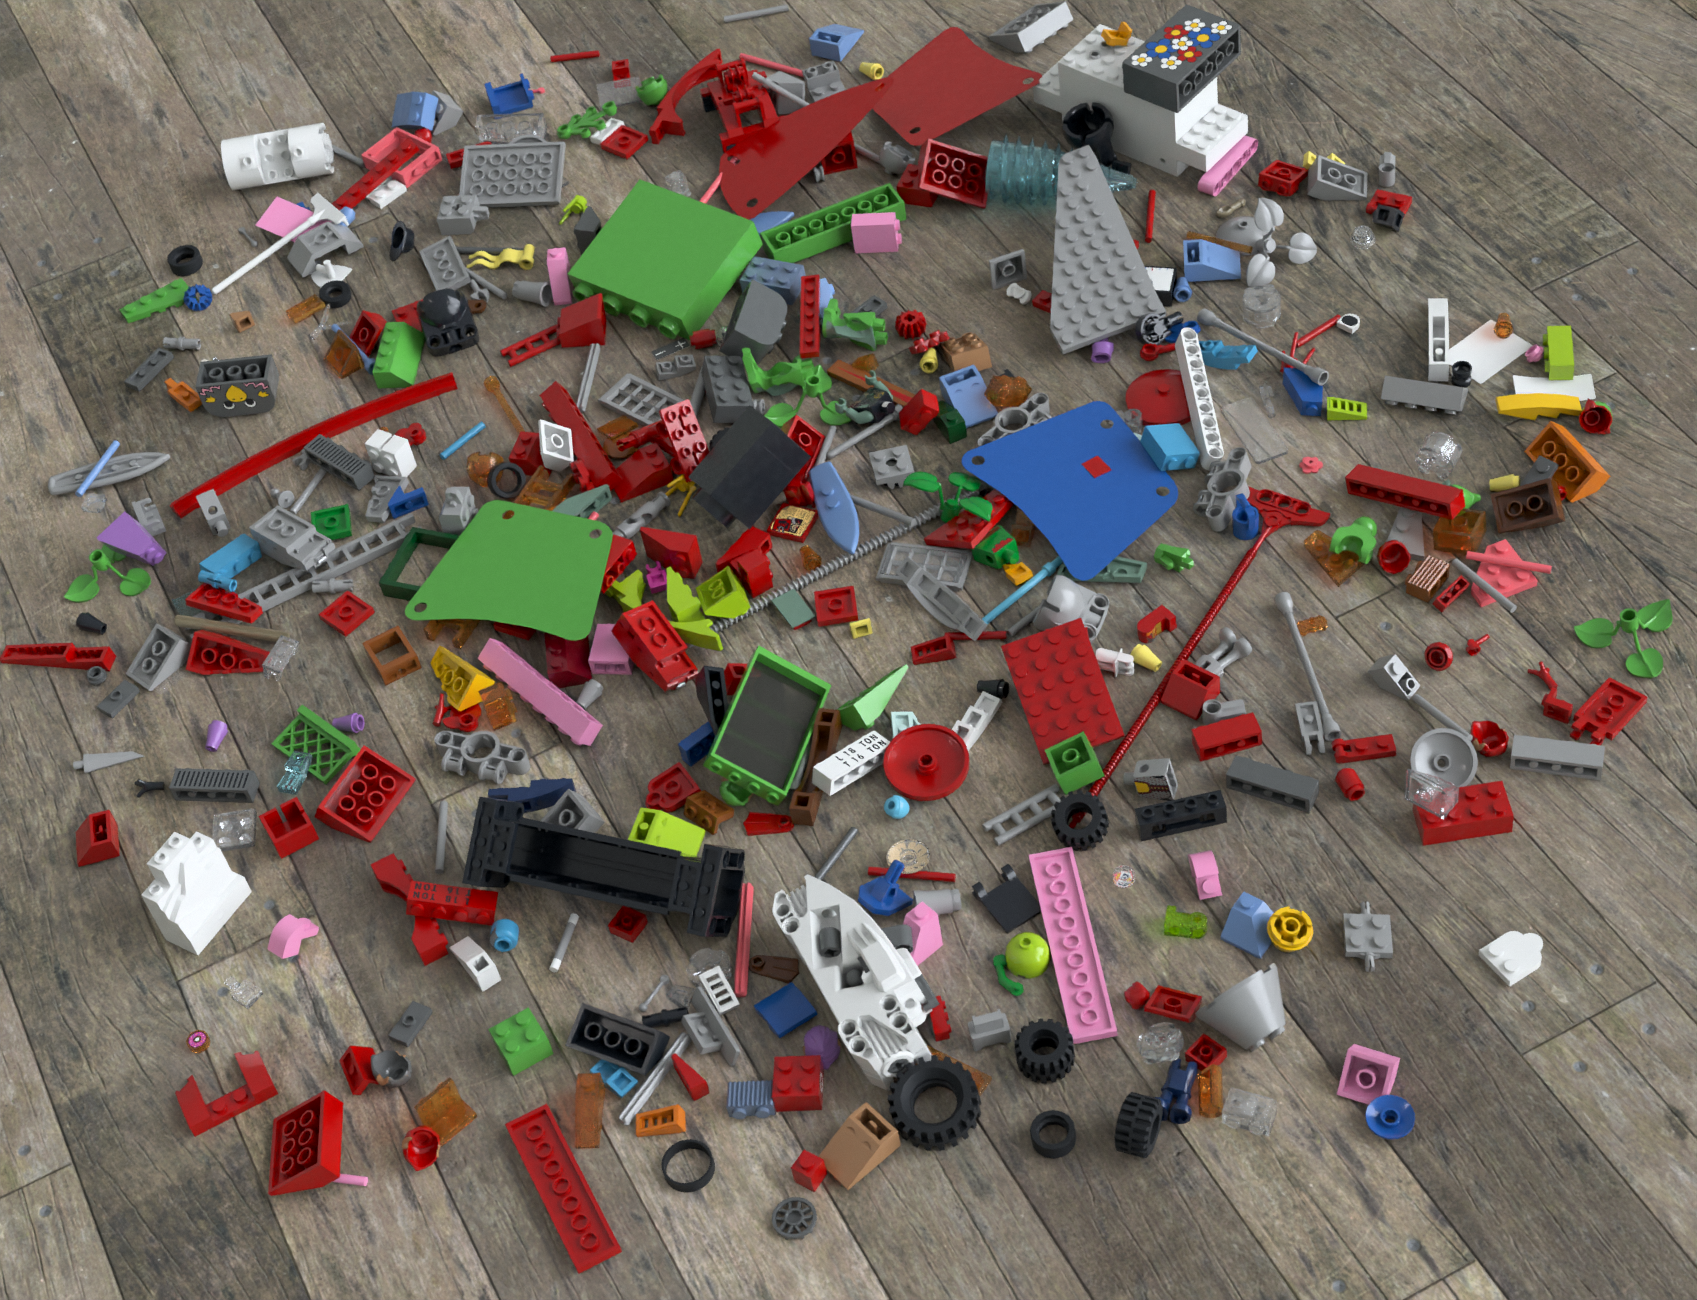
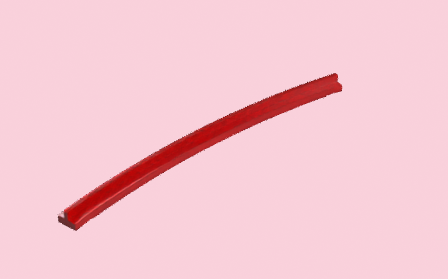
(327, 428)

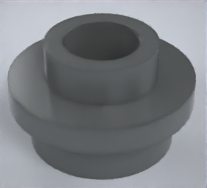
(96, 675)

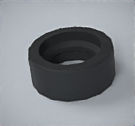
(189, 267)
(521, 480)
(1053, 1118)

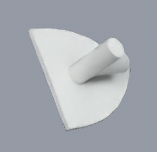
(329, 273)

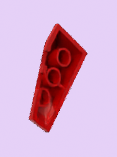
(220, 654)

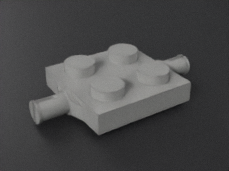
(1367, 936)

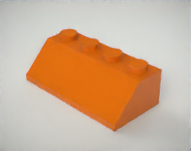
(1576, 467)

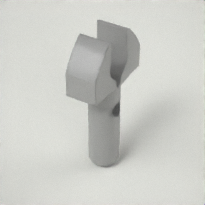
(477, 292)

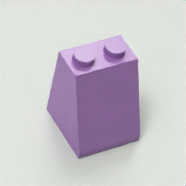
(132, 540)

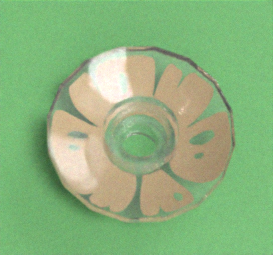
(911, 853)

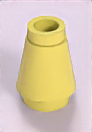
(872, 70)
(929, 361)
(1504, 483)
(1145, 657)

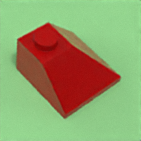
(368, 331)

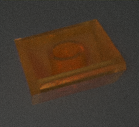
(343, 356)

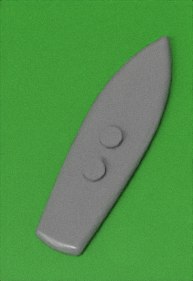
(115, 471)

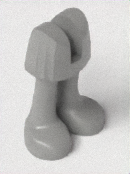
(1239, 649)

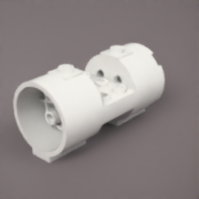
(277, 156)

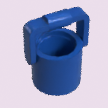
(1245, 519)

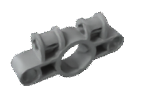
(1029, 413)
(1227, 473)
(457, 753)

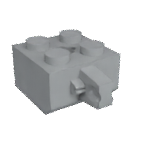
(460, 214)
(457, 510)

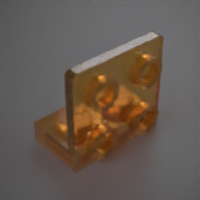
(445, 1111)

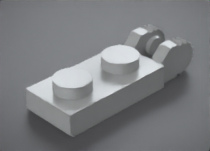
(1310, 725)

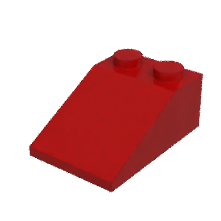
(643, 473)
(673, 550)

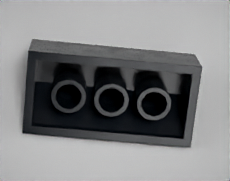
(617, 1039)

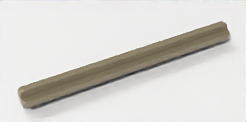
(229, 628)

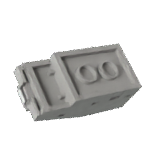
(291, 539)

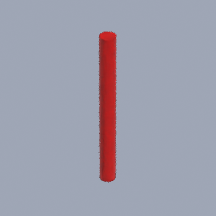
(1150, 216)
(921, 875)

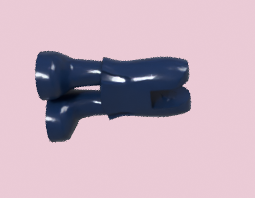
(1178, 1086)

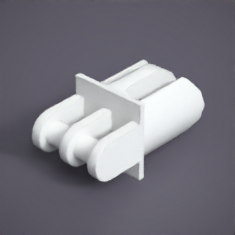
(1115, 661)

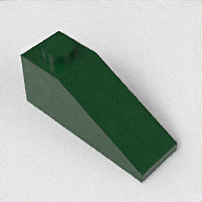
(950, 422)

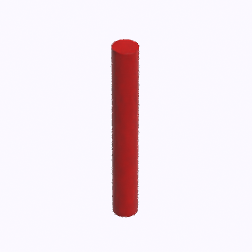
(574, 56)
(1317, 331)
(985, 635)

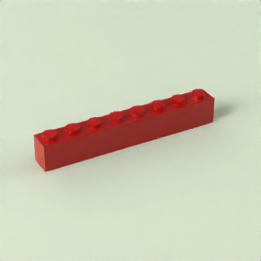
(584, 442)

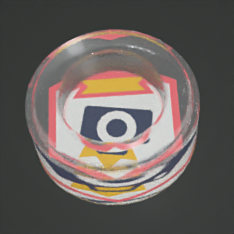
(1123, 876)

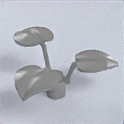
(1302, 247)

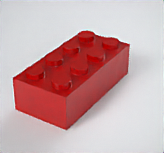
(1479, 813)

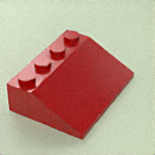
(952, 173)
(364, 796)
(306, 1145)

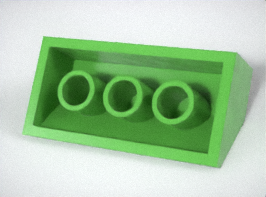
(398, 356)

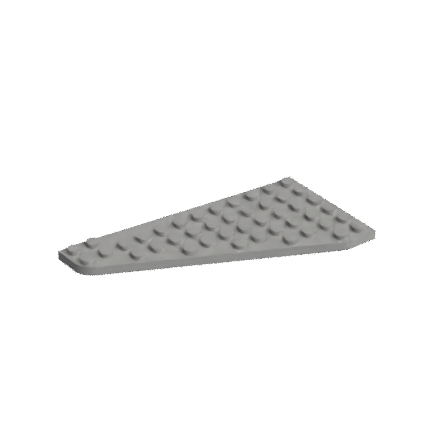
(1096, 266)

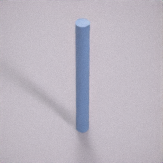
(97, 468)

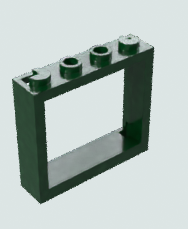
(405, 591)

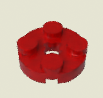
(581, 475)

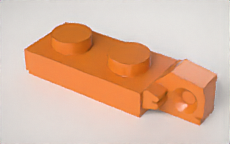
(183, 394)

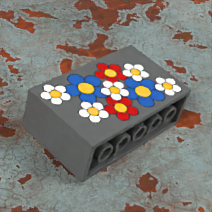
(1181, 58)

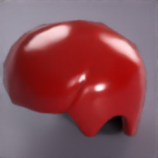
(1393, 557)

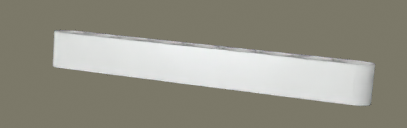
(1198, 398)

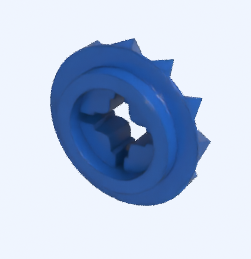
(204, 301)

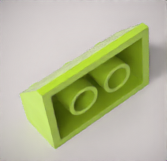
(723, 595)

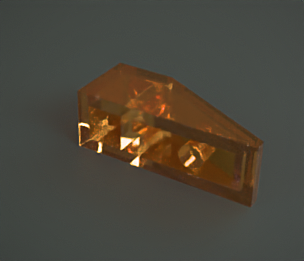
(589, 1110)

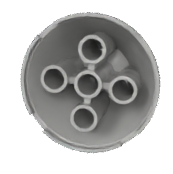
(1248, 1010)

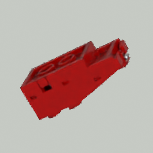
(655, 646)

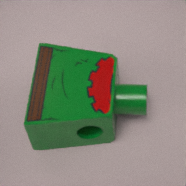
(996, 549)

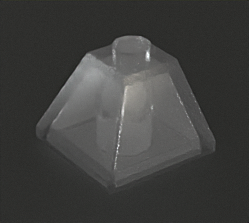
(1430, 793)

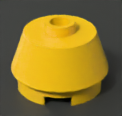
(1289, 929)

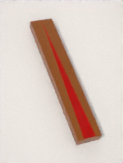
(856, 378)

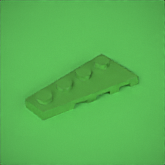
(156, 301)

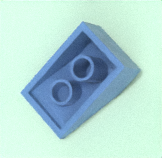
(415, 111)

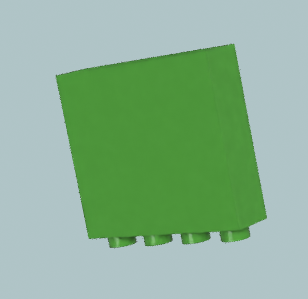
(665, 260)

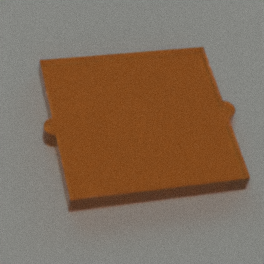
(617, 427)

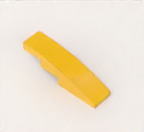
(1535, 404)

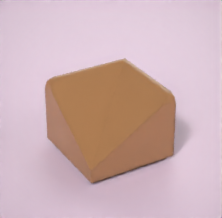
(242, 320)

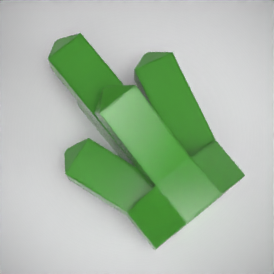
(1173, 557)

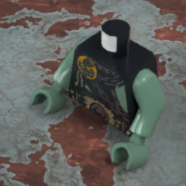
(872, 405)

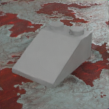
(1336, 181)
(159, 657)
(574, 812)

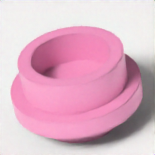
(1534, 353)

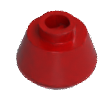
(1438, 656)

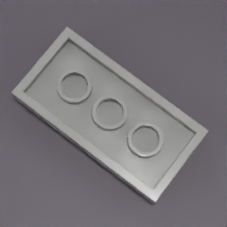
(445, 265)

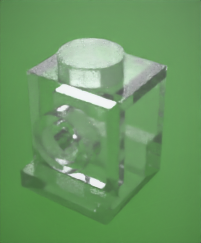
(677, 183)

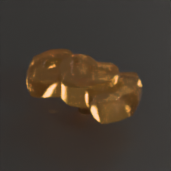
(1312, 625)

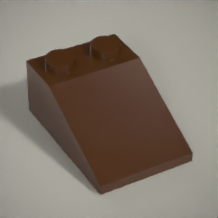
(1528, 506)

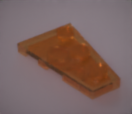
(1337, 566)

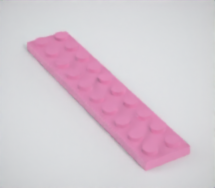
(1072, 946)

